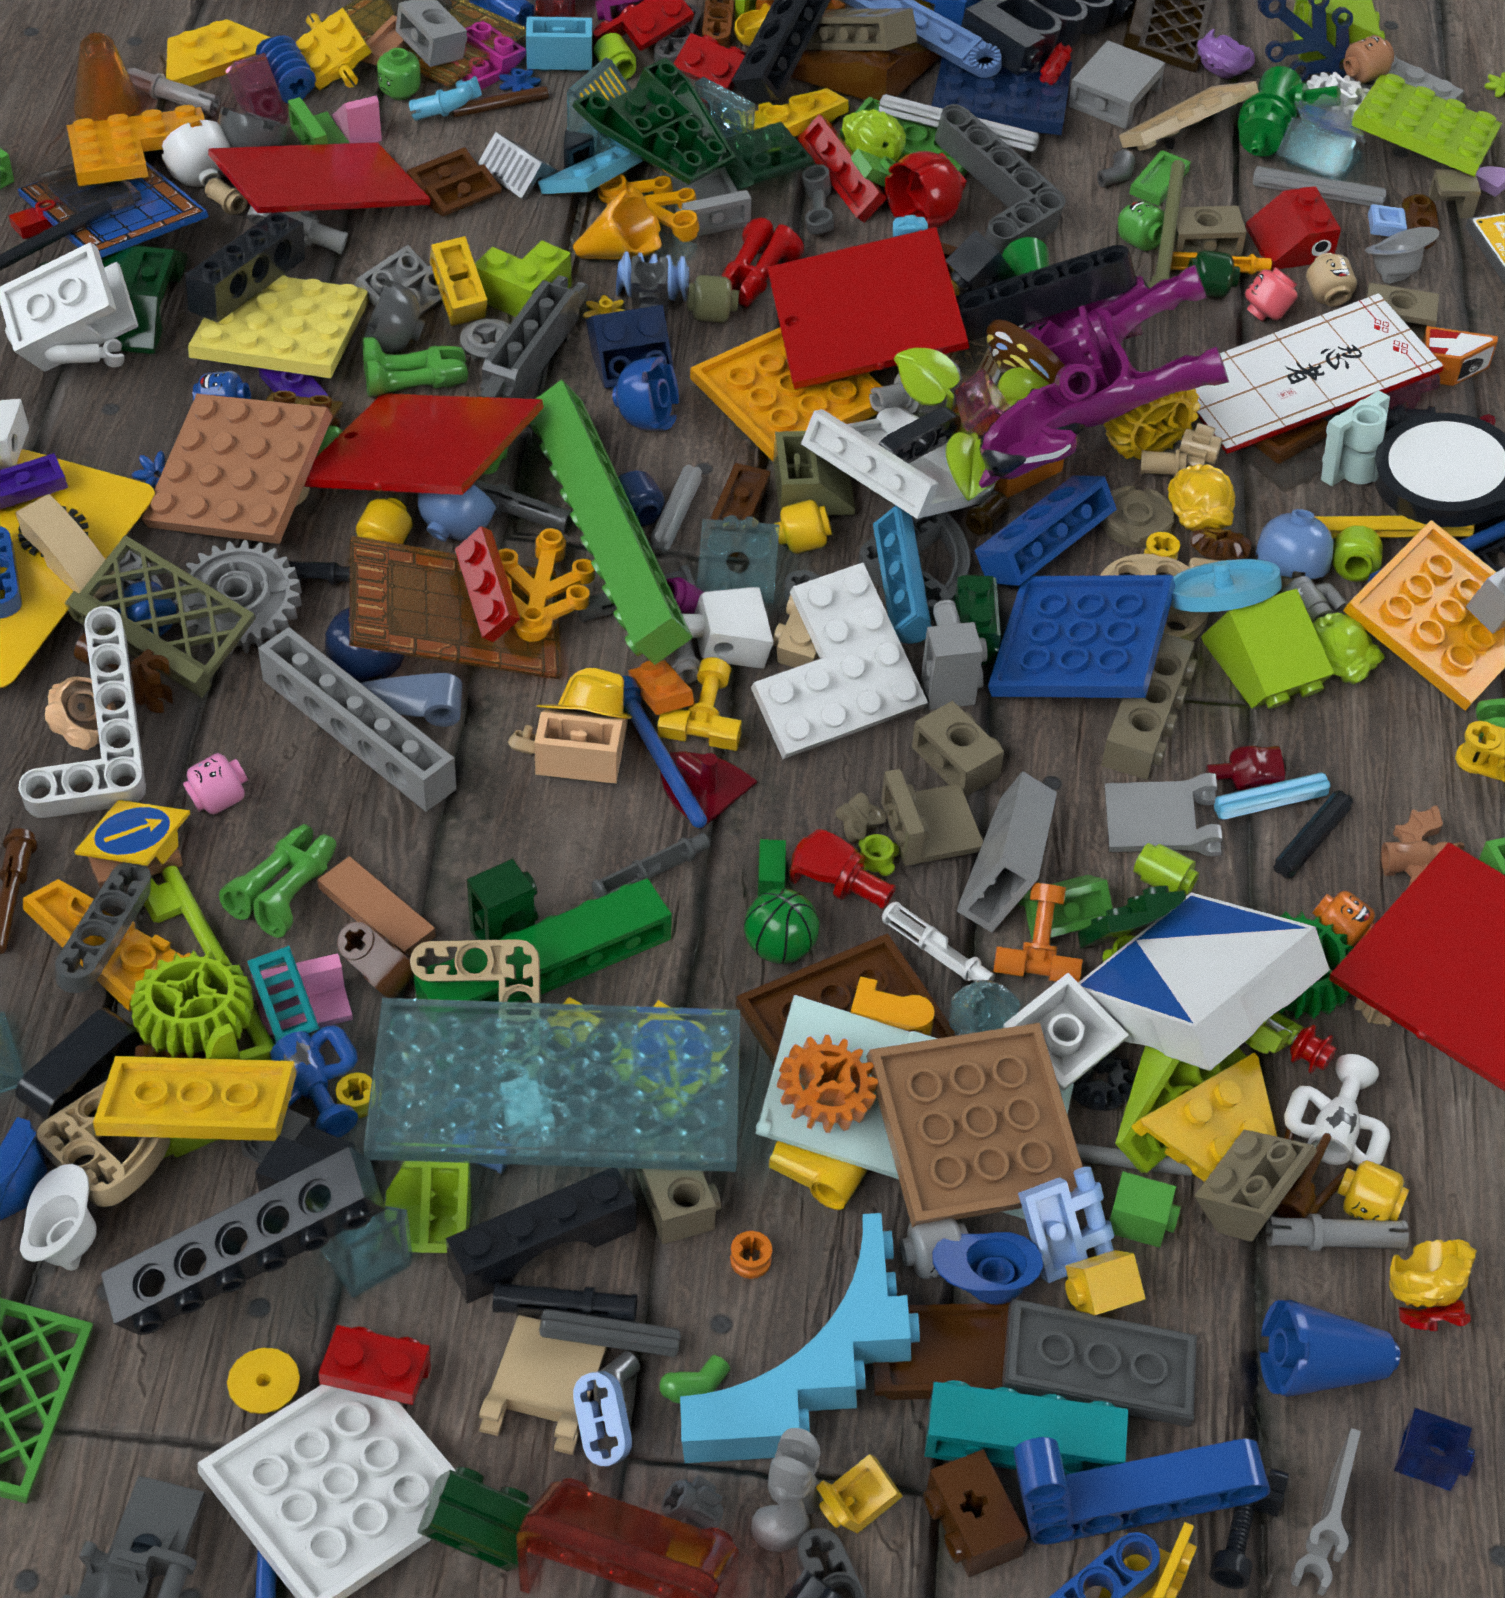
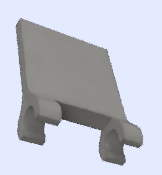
(1161, 814)
(1330, 1527)

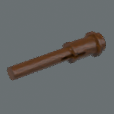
(19, 846)

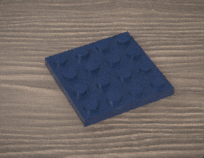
(1005, 97)

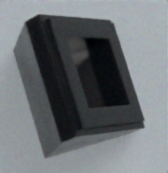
(577, 147)

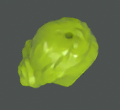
(870, 130)
(1347, 647)

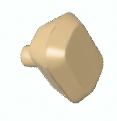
(523, 740)

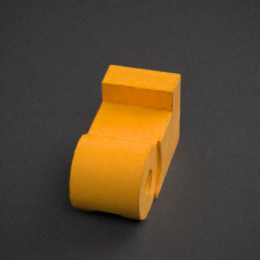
(906, 1012)

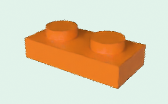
(662, 687)

